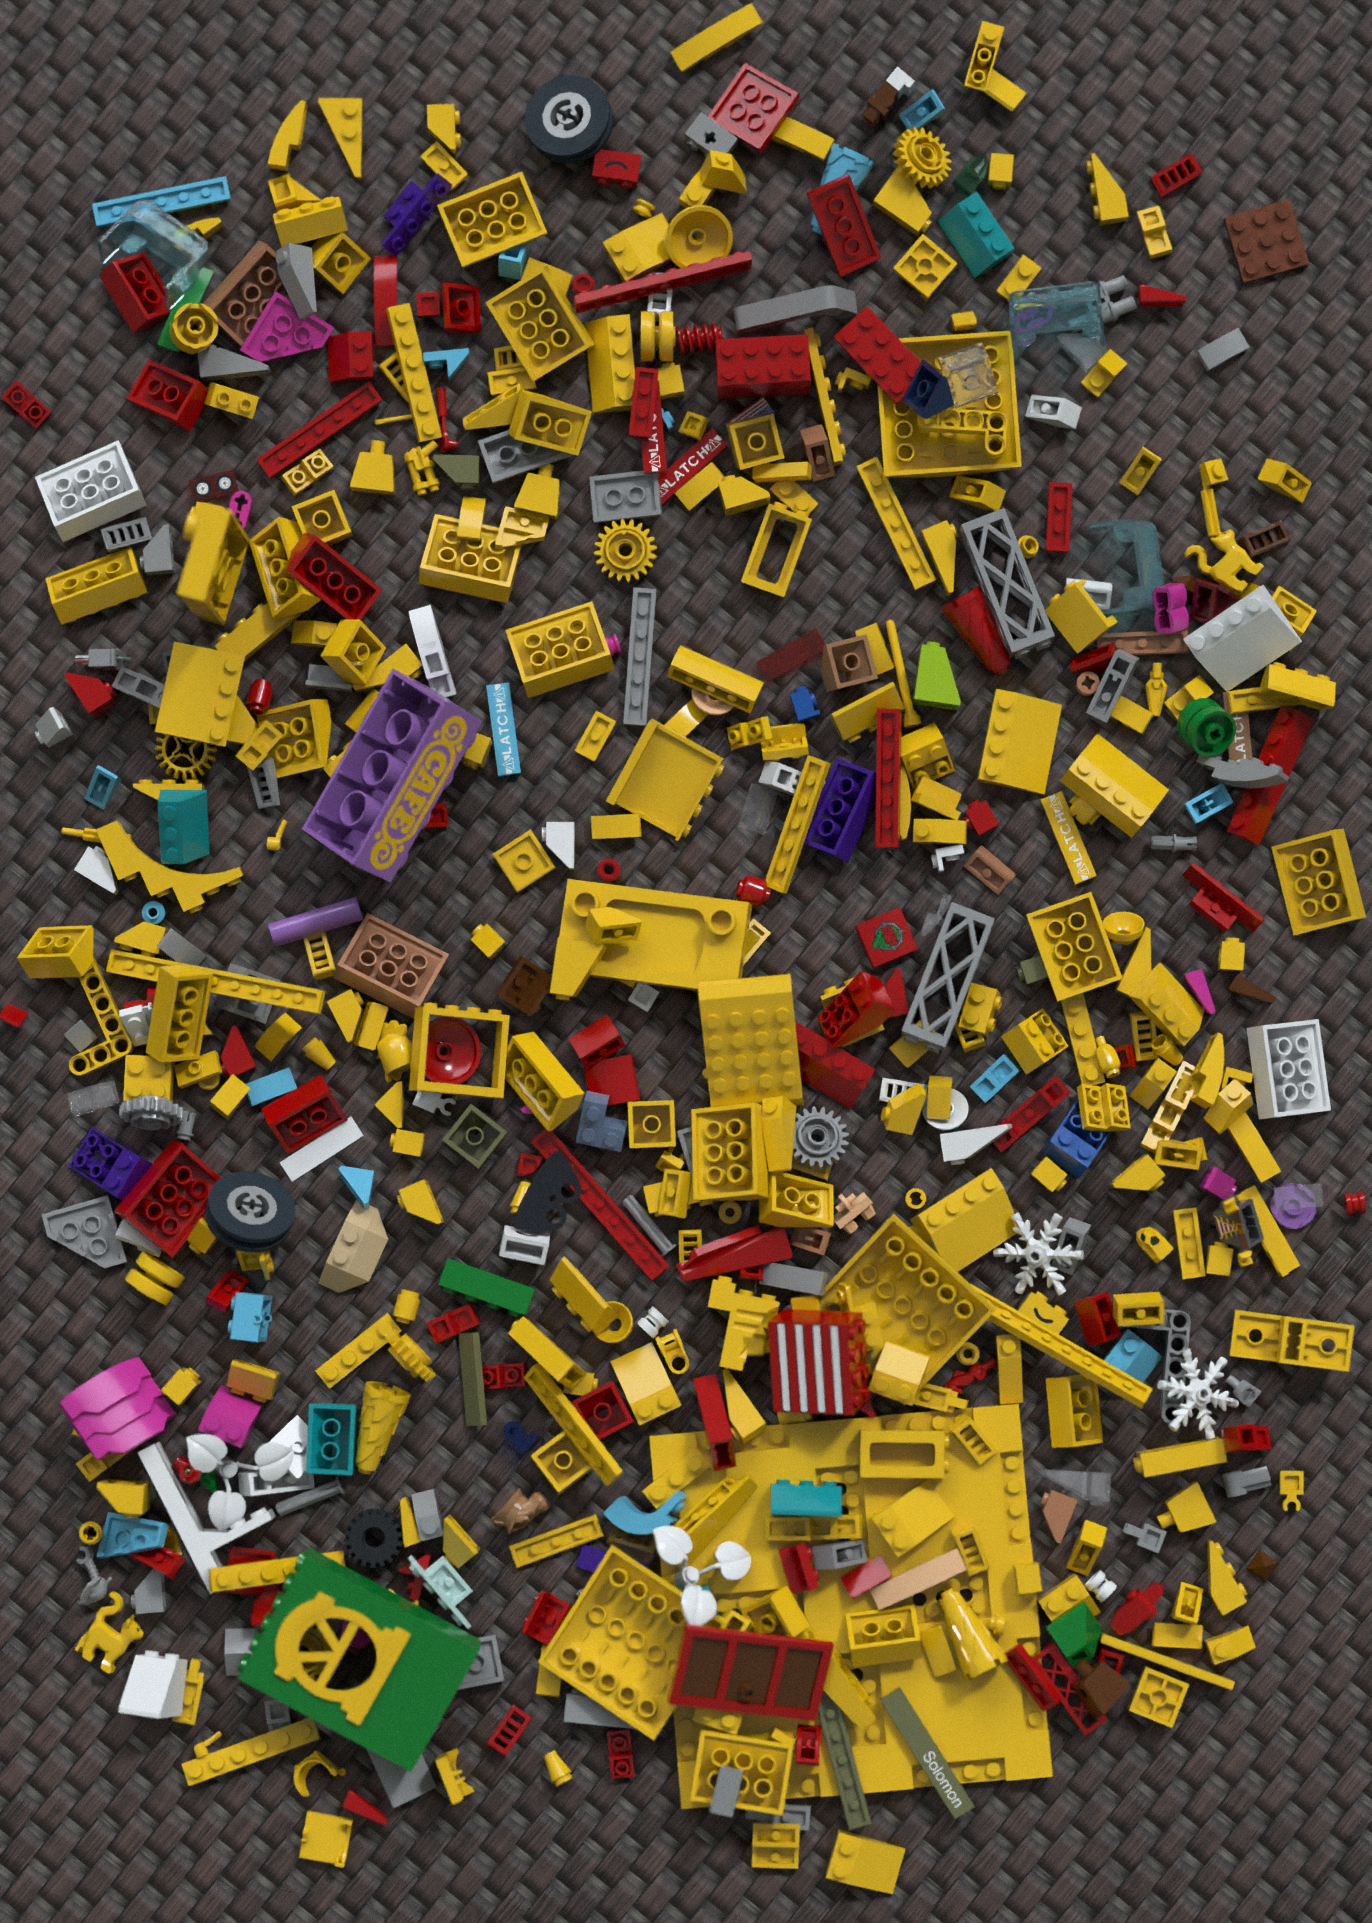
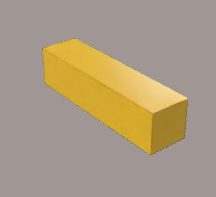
(782, 472)

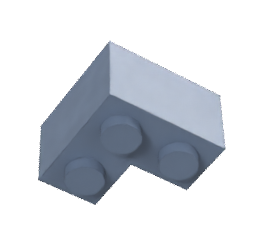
(596, 1128)

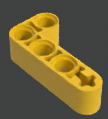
(961, 426)

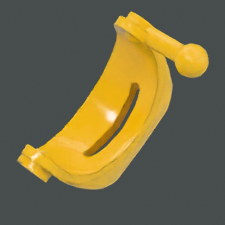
(302, 1768)

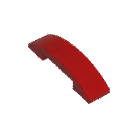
(384, 296)
(1032, 1111)

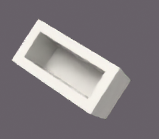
(524, 1245)

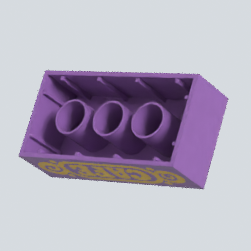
(392, 775)

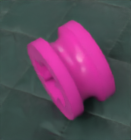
(613, 645)

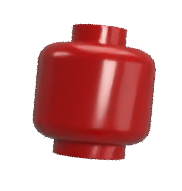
(752, 890)

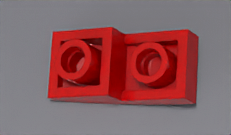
(26, 404)
(504, 1375)
(620, 1753)

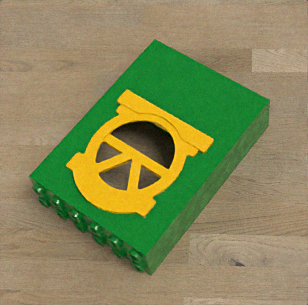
(415, 1670)

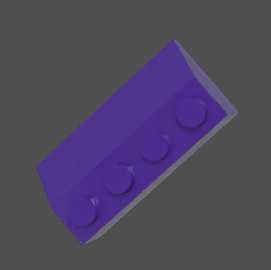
(842, 810)

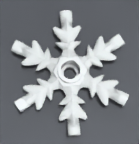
(1043, 1249)
(1198, 1394)

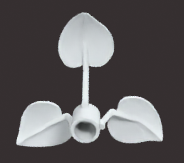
(209, 1453)
(696, 1604)

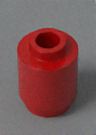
(259, 697)

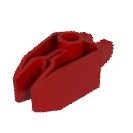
(1139, 1606)

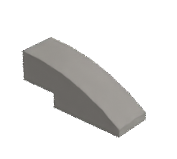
(794, 1278)

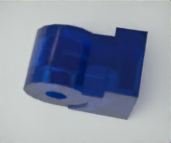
(515, 1434)

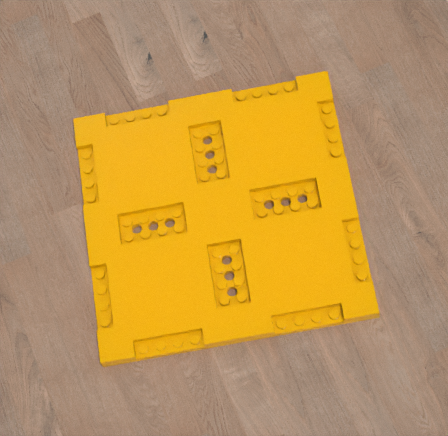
(980, 1726)

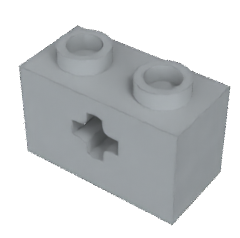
(704, 128)

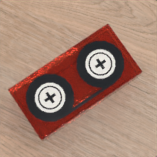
(214, 486)

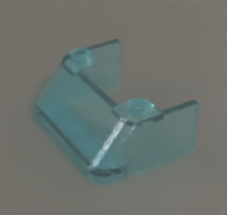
(166, 237)
(1055, 310)
(1144, 535)

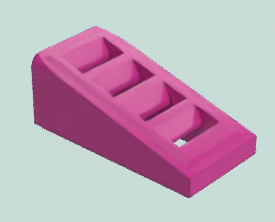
(1198, 985)

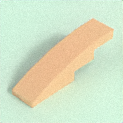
(918, 1578)

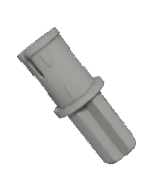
(1173, 843)

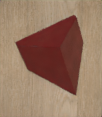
(1210, 601)

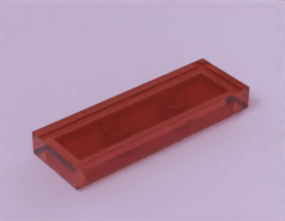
(791, 655)

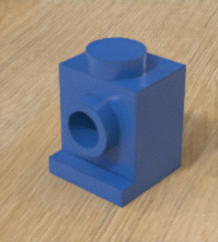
(804, 704)

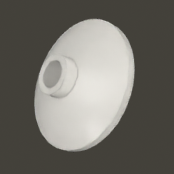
(958, 1112)

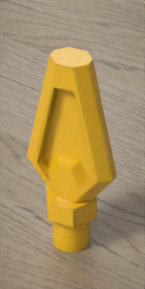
(1156, 689)

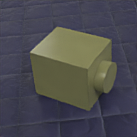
(1031, 970)

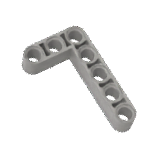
(796, 306)
(1171, 1355)

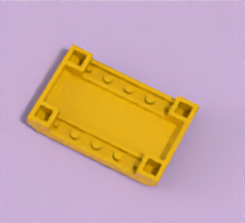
(750, 1040)

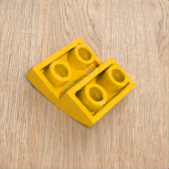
(1103, 1107)

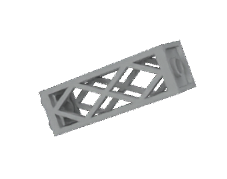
(1026, 638)
(969, 920)

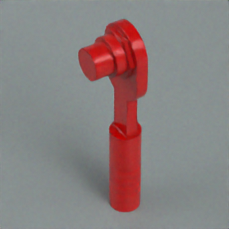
(445, 443)

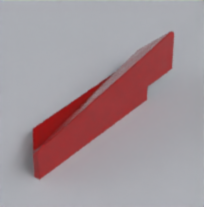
(736, 1252)

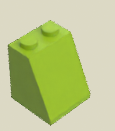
(935, 679)

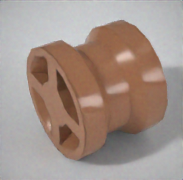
(1087, 688)

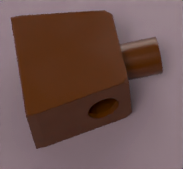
(1099, 1686)

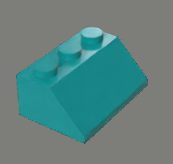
(976, 235)
(183, 825)
(331, 1438)
(805, 1498)

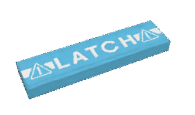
(503, 729)

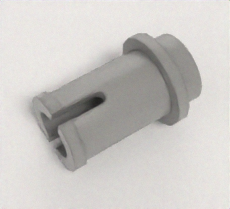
(185, 1129)

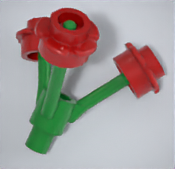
(190, 1475)

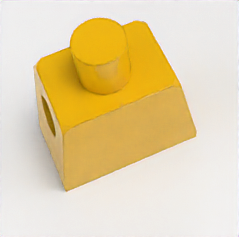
(374, 471)
(540, 493)
(1187, 1509)

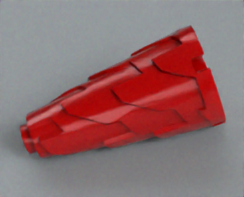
(977, 626)

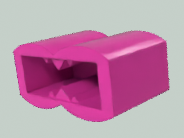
(1170, 608)

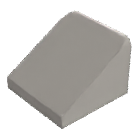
(80, 1035)

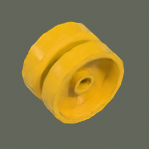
(657, 336)
(153, 1281)

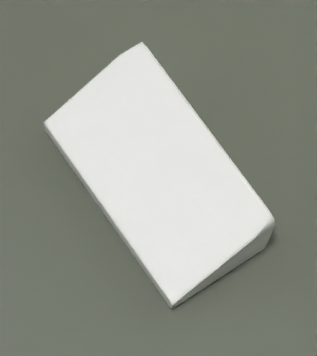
(1098, 591)

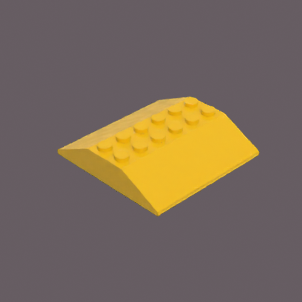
(932, 454)
(915, 1295)
(623, 1641)

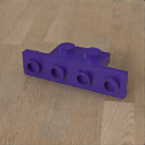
(412, 210)

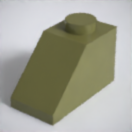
(461, 469)

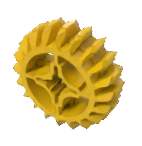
(176, 755)

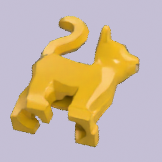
(1228, 567)
(107, 1638)

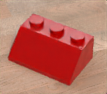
(136, 291)
(304, 1114)

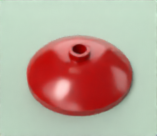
(461, 1051)

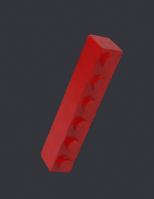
(1279, 749)

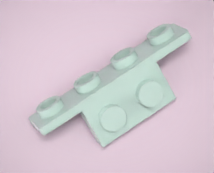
(446, 1583)

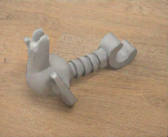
(98, 1586)

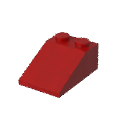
(169, 395)

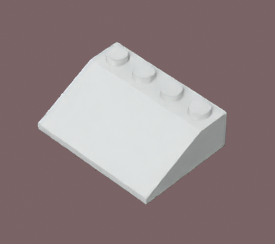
(90, 491)
(1243, 639)
(1288, 1069)

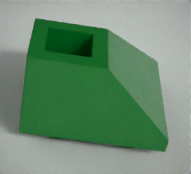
(1076, 1634)

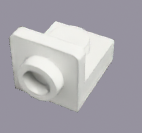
(950, 853)

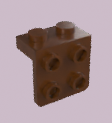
(525, 986)

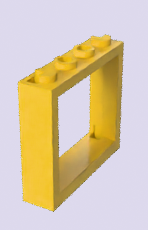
(419, 1050)

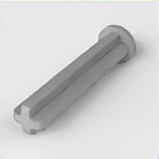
(648, 1225)
(310, 1497)

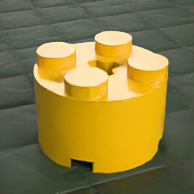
(187, 317)

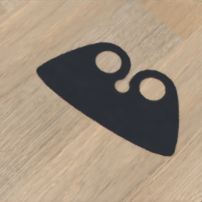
(547, 1182)

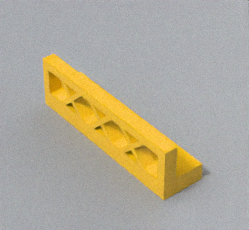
(1274, 1241)

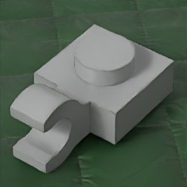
(1148, 1537)

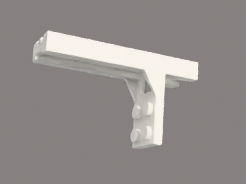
(198, 1540)

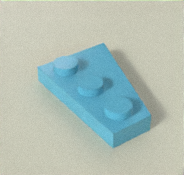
(130, 1535)

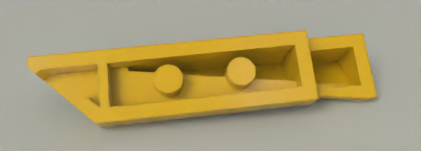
(713, 1513)
(844, 1687)

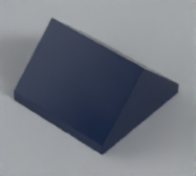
(928, 391)

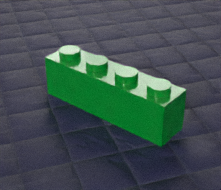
(486, 1286)

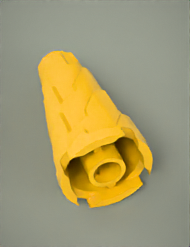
(378, 1422)
(970, 1637)

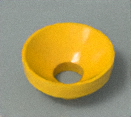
(1123, 927)
(626, 1325)

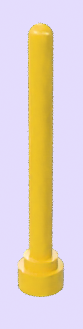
(910, 718)

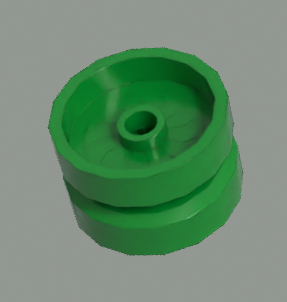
(1206, 727)

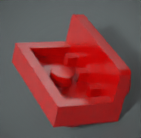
(798, 1568)
(546, 1617)

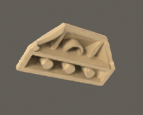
(355, 1250)

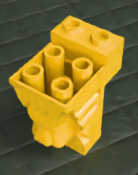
(746, 1324)

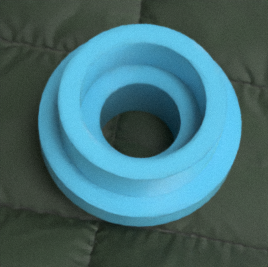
(160, 912)

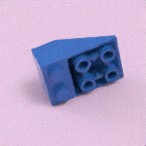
(1071, 1145)

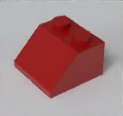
(351, 357)
(93, 693)
(603, 1410)

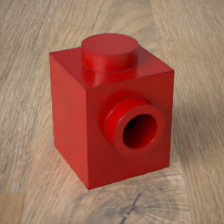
(980, 818)

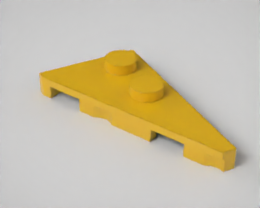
(346, 123)

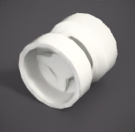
(657, 1318)
(1104, 1589)

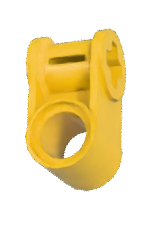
(673, 1350)

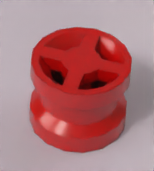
(1354, 1203)

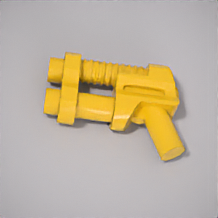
(417, 461)

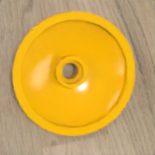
(713, 240)

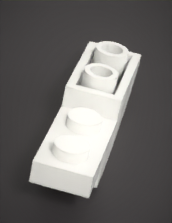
(431, 651)

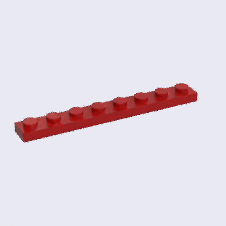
(662, 282)
(605, 1209)

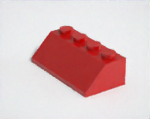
(332, 577)
(830, 1069)

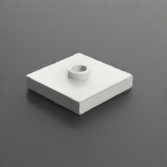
(295, 1436)

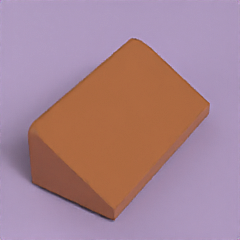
(989, 870)

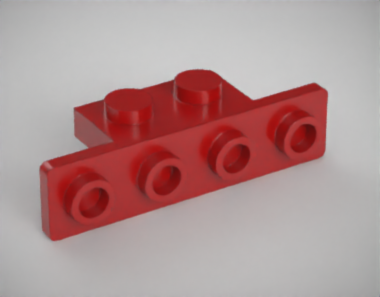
(1218, 903)

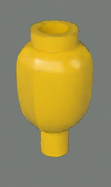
(1107, 1058)

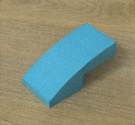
(995, 1078)
(270, 1086)

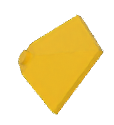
(304, 738)

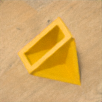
(289, 193)

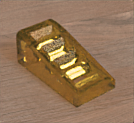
(640, 1545)

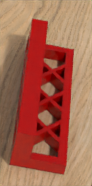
(1072, 1678)

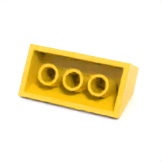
(611, 364)
(271, 554)
(96, 585)
(179, 1013)
(541, 1080)

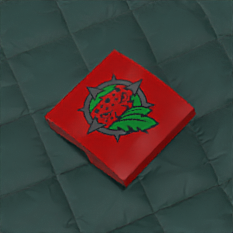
(886, 937)

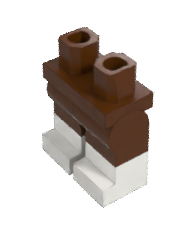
(886, 96)

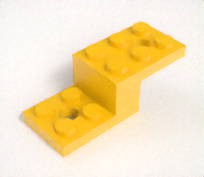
(1291, 1340)

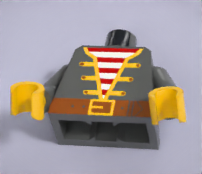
(1237, 1226)

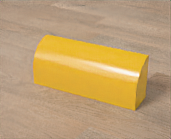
(715, 679)

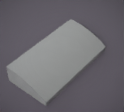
(511, 457)
(400, 1783)

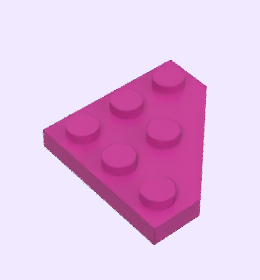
(283, 333)

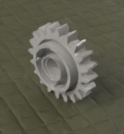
(151, 1113)
(830, 1132)

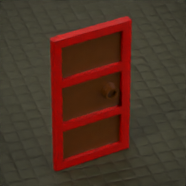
(750, 1672)

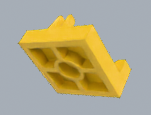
(925, 267)
(1158, 1696)
(454, 1784)
(326, 1838)

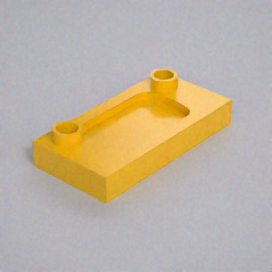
(212, 562)
(679, 940)

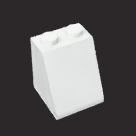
(155, 1686)

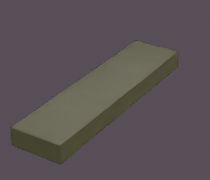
(472, 1379)

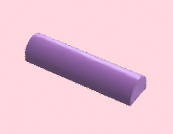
(315, 921)

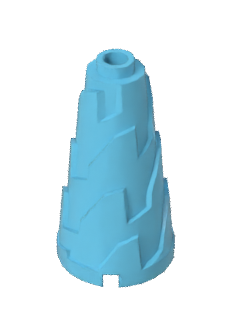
(840, 163)

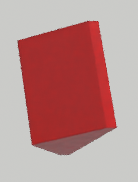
(461, 308)

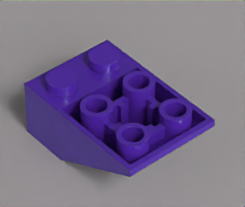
(109, 1163)

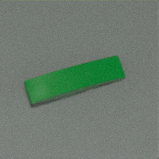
(195, 295)

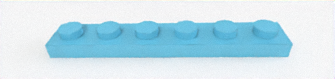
(167, 199)

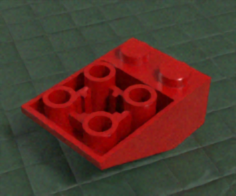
(856, 1010)

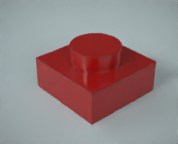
(428, 304)

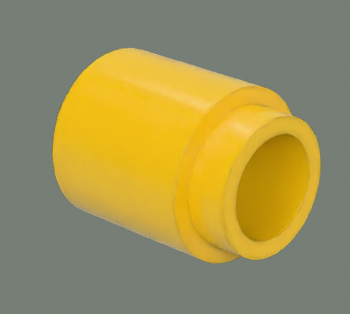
(406, 1306)

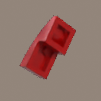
(453, 1323)

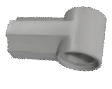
(1240, 1481)

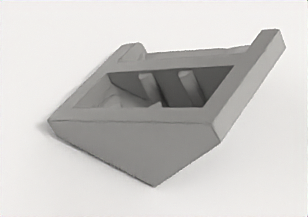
(236, 1644)

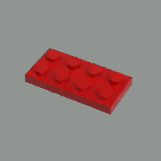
(843, 225)
(879, 353)

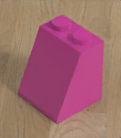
(231, 1417)

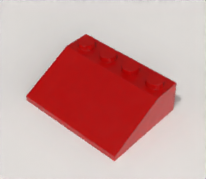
(169, 1198)

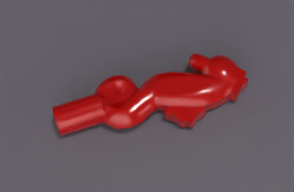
(976, 1371)

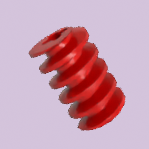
(698, 338)

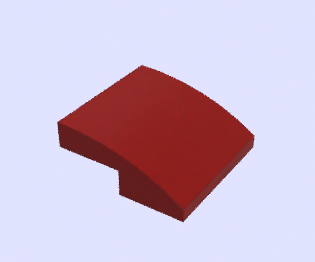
(614, 1078)

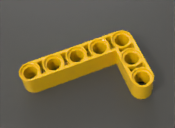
(103, 1017)

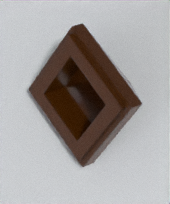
(1188, 582)
(1262, 1565)

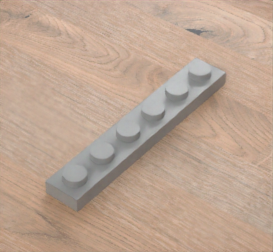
(639, 656)

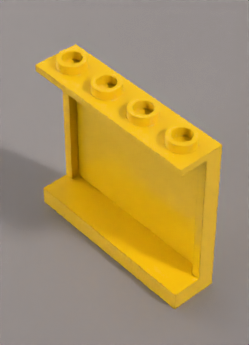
(666, 779)

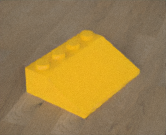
(492, 219)
(540, 323)
(468, 564)
(560, 649)
(199, 694)
(1019, 742)
(1114, 785)
(1318, 881)
(1074, 946)
(729, 1153)
(968, 1221)
(763, 1765)

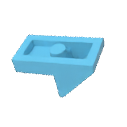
(923, 111)
(453, 358)

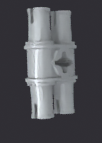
(1113, 310)

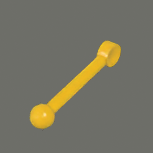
(393, 419)

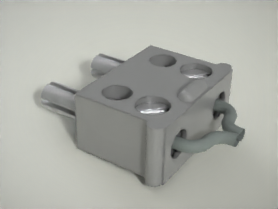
(104, 659)

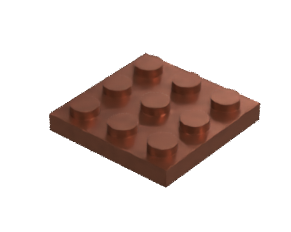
(1266, 241)

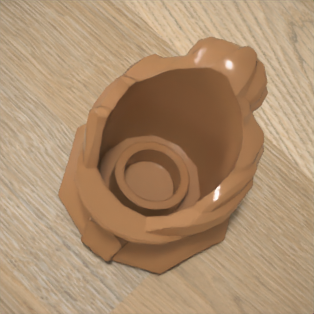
(520, 1510)

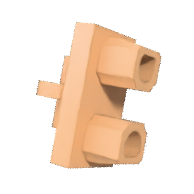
(850, 1208)

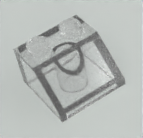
(968, 374)

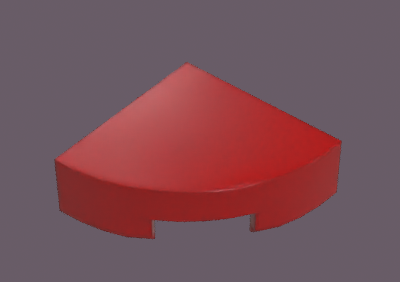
(528, 1164)

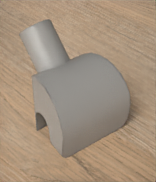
(1243, 1390)

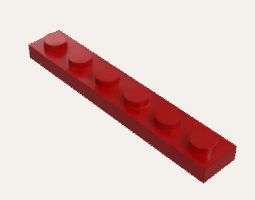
(319, 429)
(888, 778)

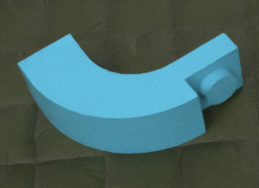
(632, 1520)

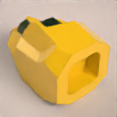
(1153, 1244)

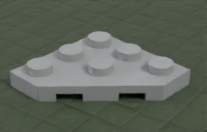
(88, 1230)

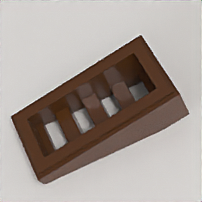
(1251, 545)
(1244, 987)

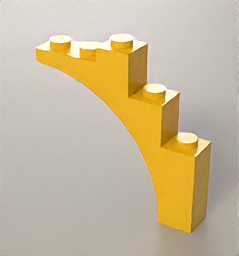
(188, 887)

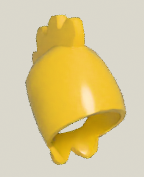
(394, 1050)

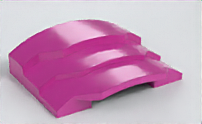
(117, 1409)

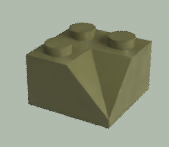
(475, 1136)

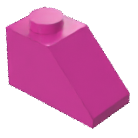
(1217, 1183)

